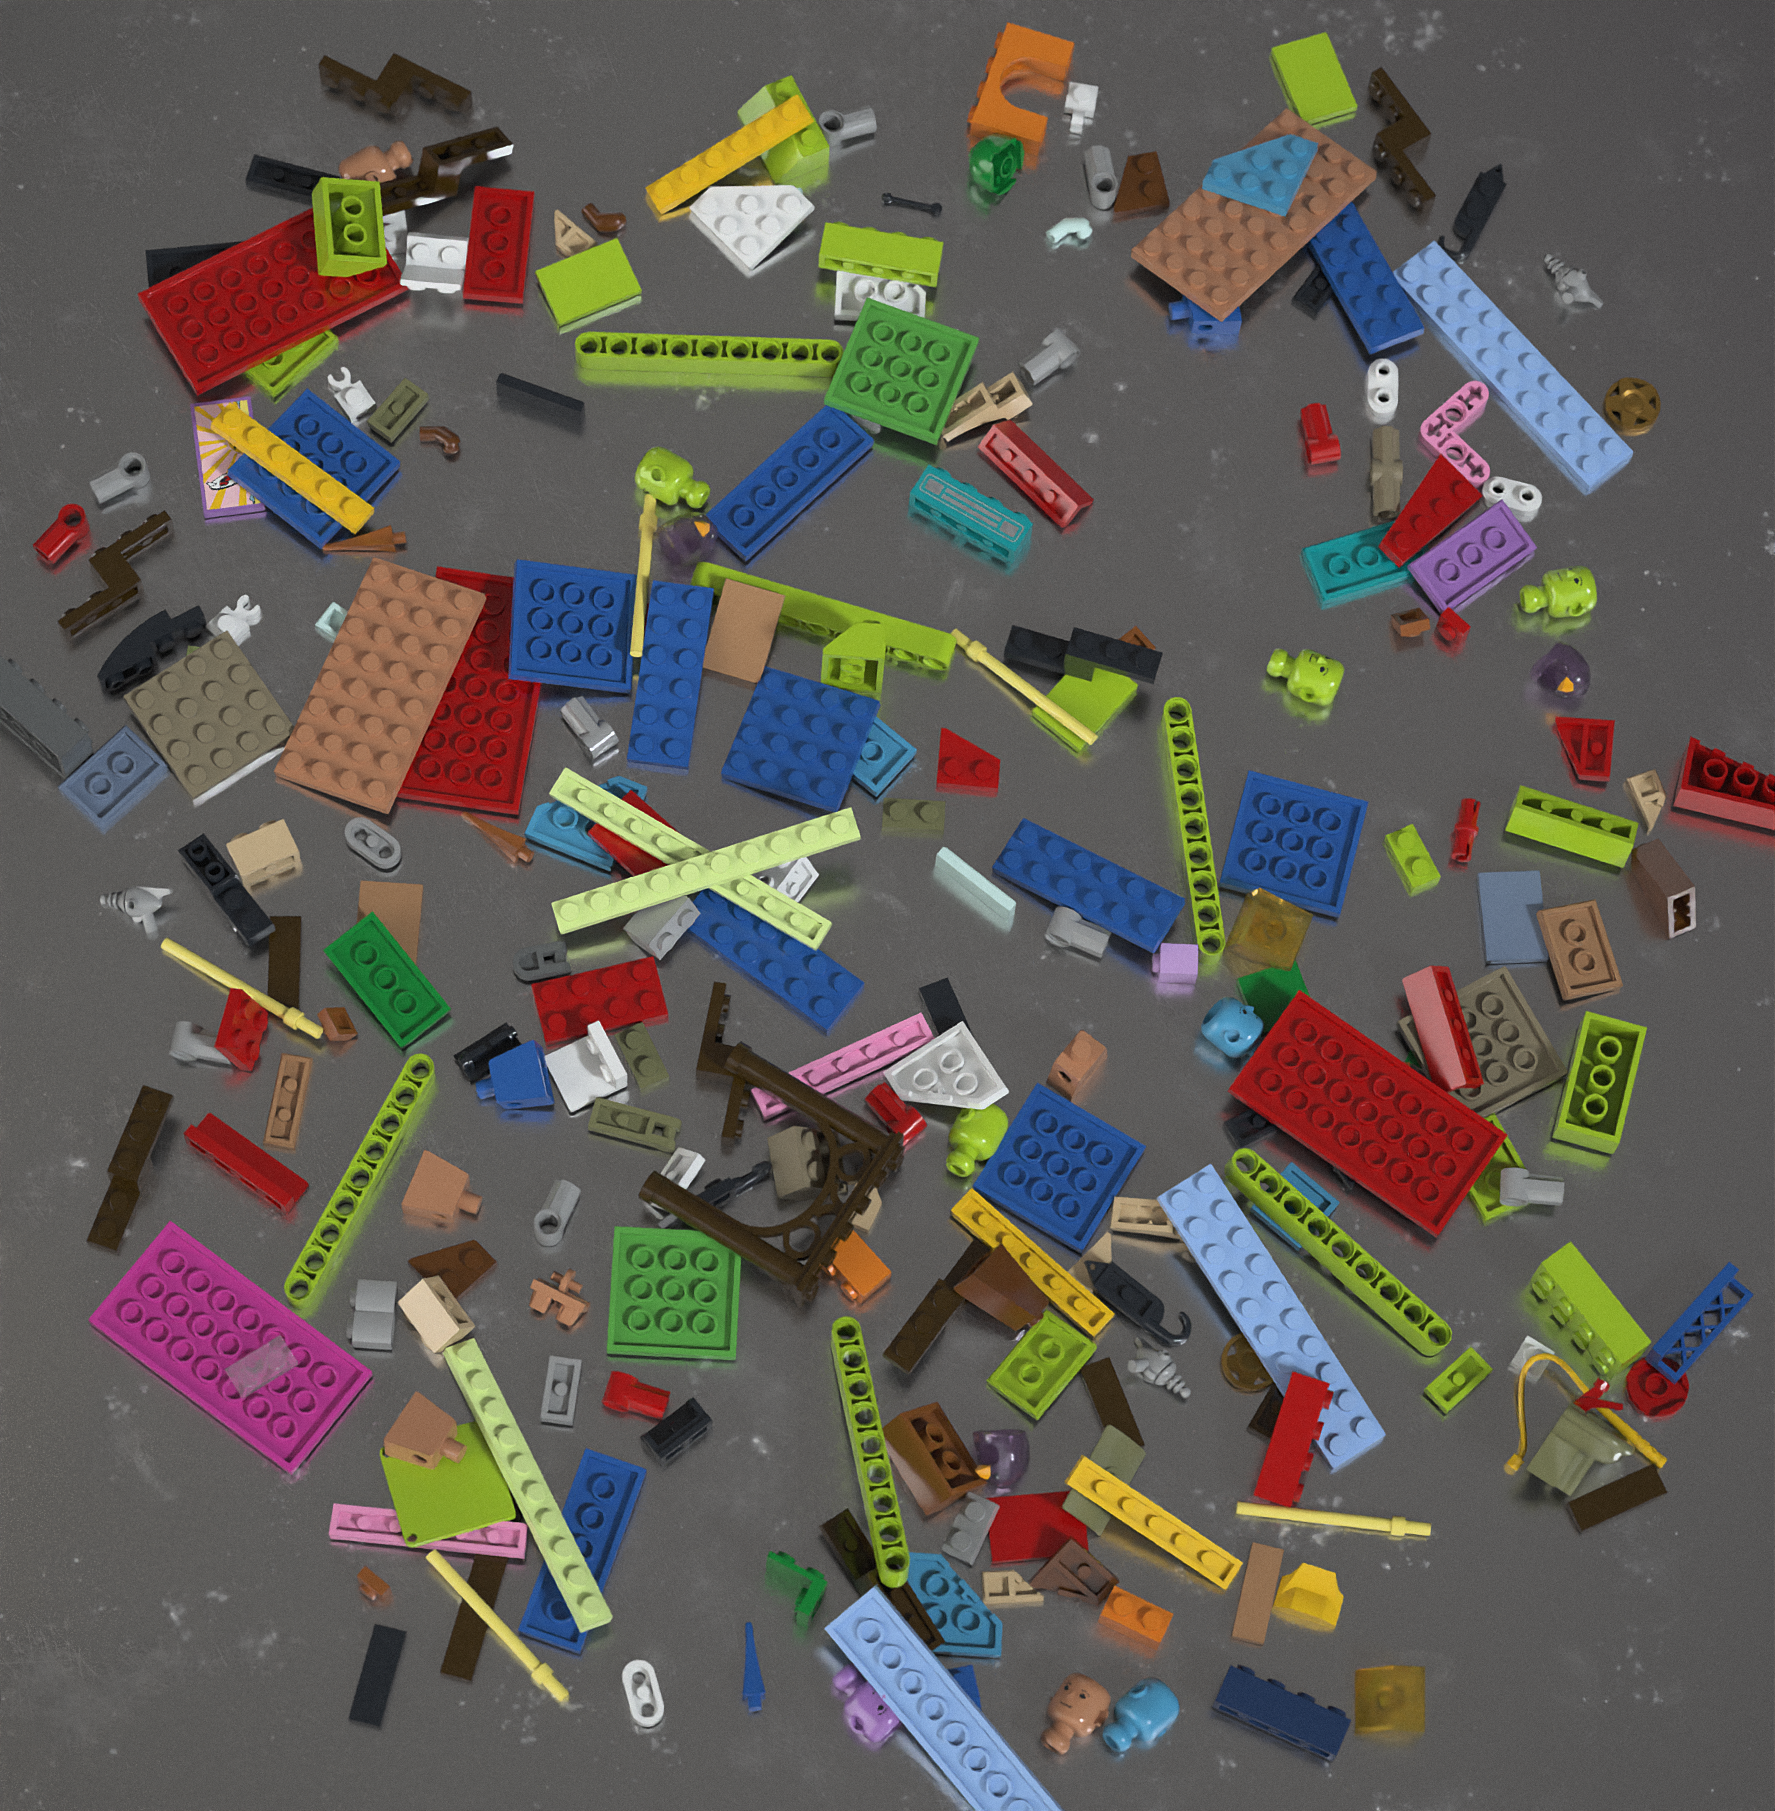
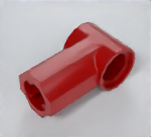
(1320, 442)
(61, 536)
(895, 1112)
(627, 1393)

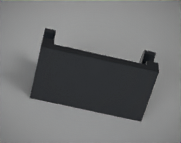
(677, 1431)

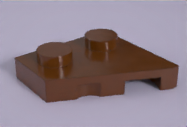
(1141, 186)
(456, 1265)
(1075, 1573)

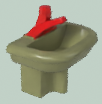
(1579, 1441)

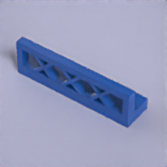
(1695, 1312)

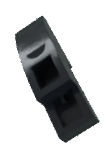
(137, 650)
(226, 890)

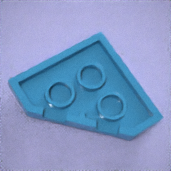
(1263, 174)
(567, 829)
(954, 1608)

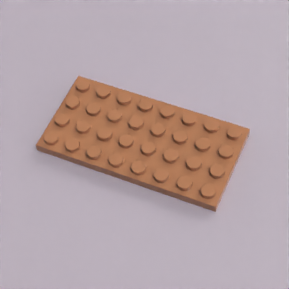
(1226, 249)
(380, 685)

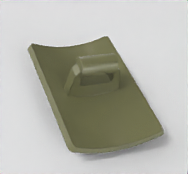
(1117, 1456)

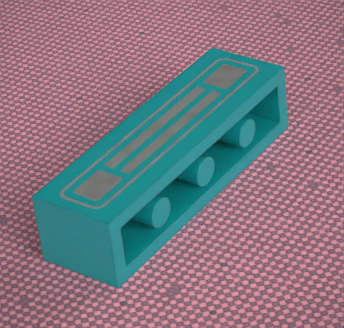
(971, 513)

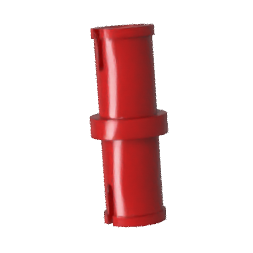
(1466, 830)

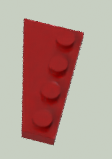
(1432, 508)

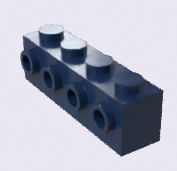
(1282, 1712)

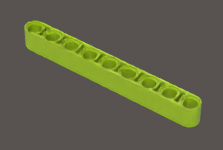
(696, 362)
(832, 617)
(1195, 816)
(360, 1195)
(1353, 1254)
(870, 1464)

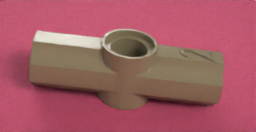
(1386, 472)

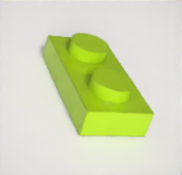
(1412, 858)
(1458, 1380)

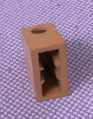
(1079, 1062)
(439, 1191)
(423, 1435)

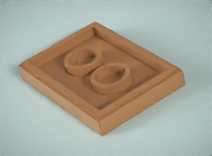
(743, 631)
(397, 908)
(1579, 949)

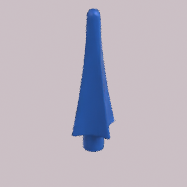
(753, 1684)

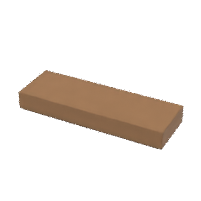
(288, 1101)
(1257, 1593)

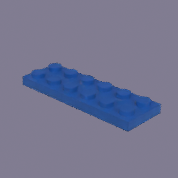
(1364, 282)
(788, 480)
(670, 675)
(1088, 885)
(777, 962)
(597, 1518)

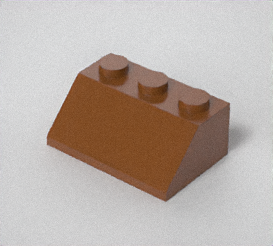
(931, 1457)

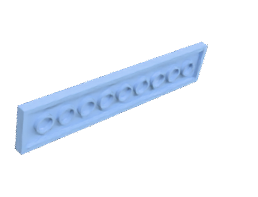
(1511, 366)
(1267, 1308)
(936, 1708)

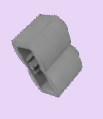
(374, 1314)

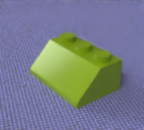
(799, 152)
(348, 226)
(856, 658)

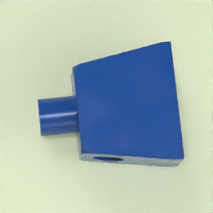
(1201, 321)
(518, 1078)

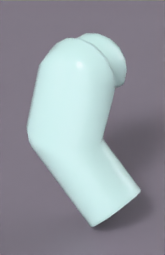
(1067, 226)

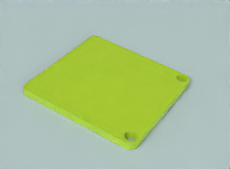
(451, 1496)

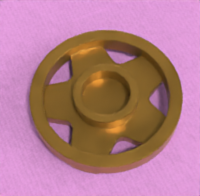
(1632, 404)
(1246, 1364)

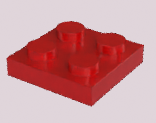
(241, 1029)

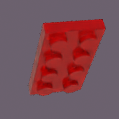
(498, 245)
(613, 995)

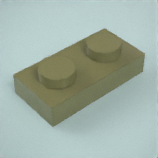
(398, 410)
(913, 816)
(641, 1057)

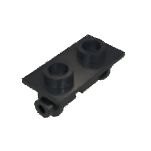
(476, 1056)

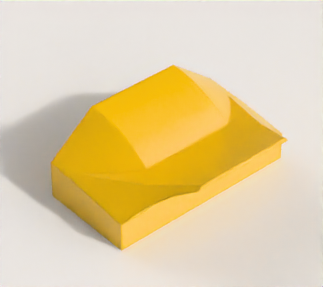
(1310, 1595)

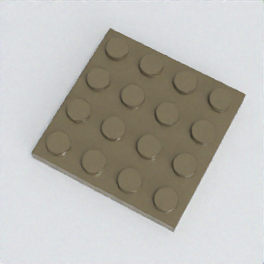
(209, 715)
(1507, 1042)

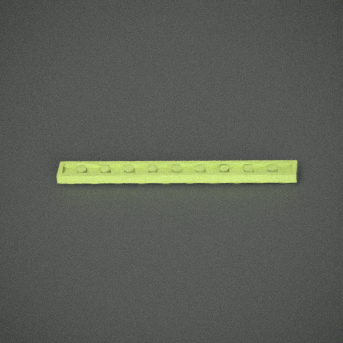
(673, 848)
(706, 871)
(527, 1485)

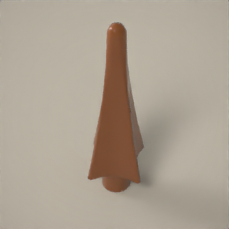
(378, 540)
(509, 843)

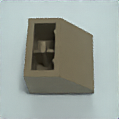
(801, 1163)

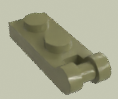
(634, 1124)

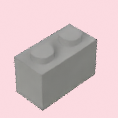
(661, 925)

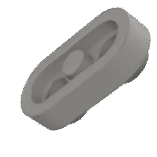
(374, 843)

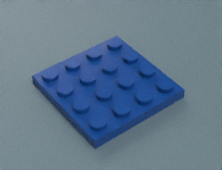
(333, 446)
(572, 626)
(800, 739)
(1294, 843)
(1059, 1168)

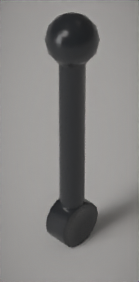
(935, 208)

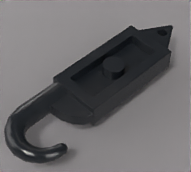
(1476, 211)
(721, 1191)
(1135, 1301)

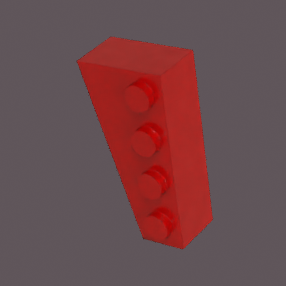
(1724, 787)

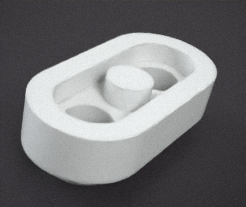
(1382, 386)
(1512, 495)
(643, 1694)

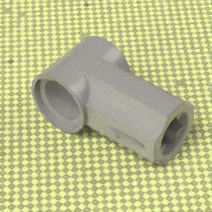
(847, 124)
(1100, 176)
(1054, 353)
(117, 480)
(592, 733)
(1069, 929)
(193, 1042)
(1521, 1188)
(556, 1211)

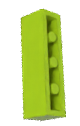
(880, 254)
(1572, 826)

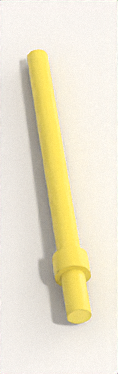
(647, 525)
(978, 652)
(291, 1016)
(1396, 1525)
(540, 1672)

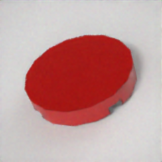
(1652, 1392)

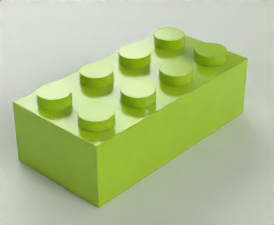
(1599, 1082)
(1590, 1311)

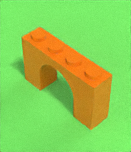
(1018, 51)

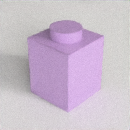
(1176, 963)

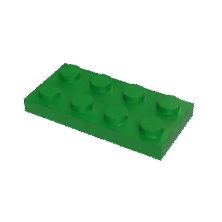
(387, 980)

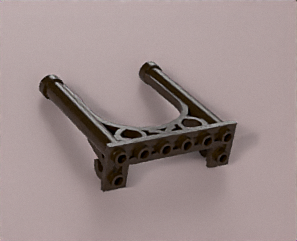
(746, 1240)

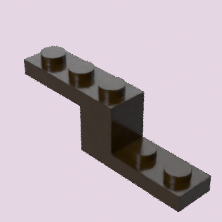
(395, 85)
(1401, 141)
(442, 169)
(115, 575)
(712, 1065)
(130, 1169)
(933, 1314)
(860, 1564)

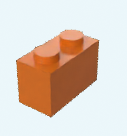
(858, 1269)
(1135, 1618)

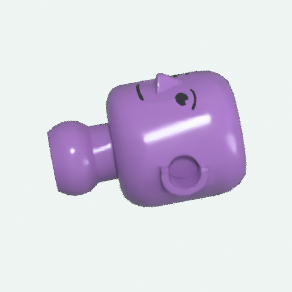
(865, 1707)

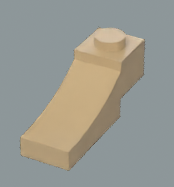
(984, 404)
(1141, 1217)

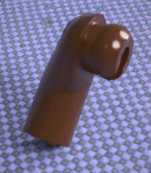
(442, 434)

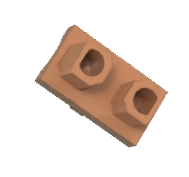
(545, 1291)

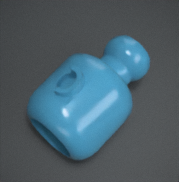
(1233, 1027)
(1142, 1714)

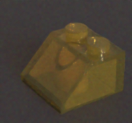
(1268, 930)
(1390, 1702)

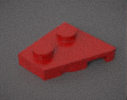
(1588, 745)
(965, 765)

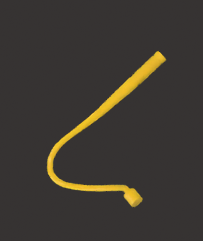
(1622, 1427)

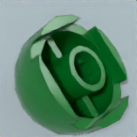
(995, 162)

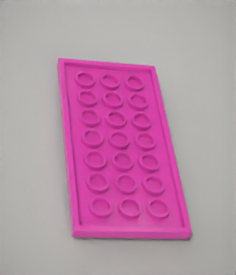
(198, 1315)

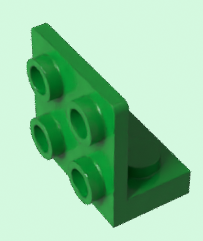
(809, 1580)

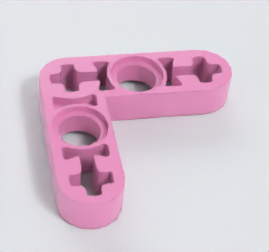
(1447, 434)

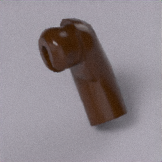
(604, 221)

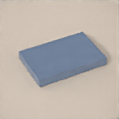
(113, 777)
(1509, 917)

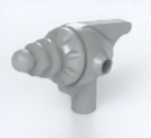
(1571, 282)
(138, 902)
(1157, 1367)

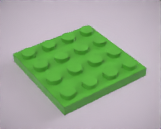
(901, 371)
(673, 1295)

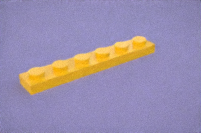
(729, 154)
(292, 468)
(1052, 1279)
(1153, 1522)

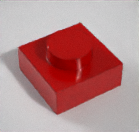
(1453, 627)

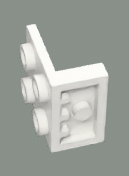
(435, 262)
(790, 878)
(586, 1069)

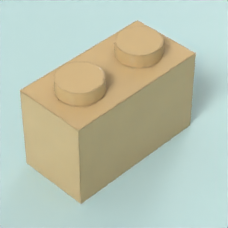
(263, 851)
(435, 1314)

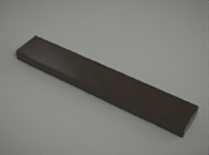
(469, 1628)

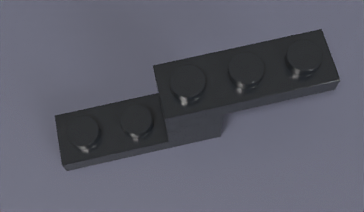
(1083, 654)

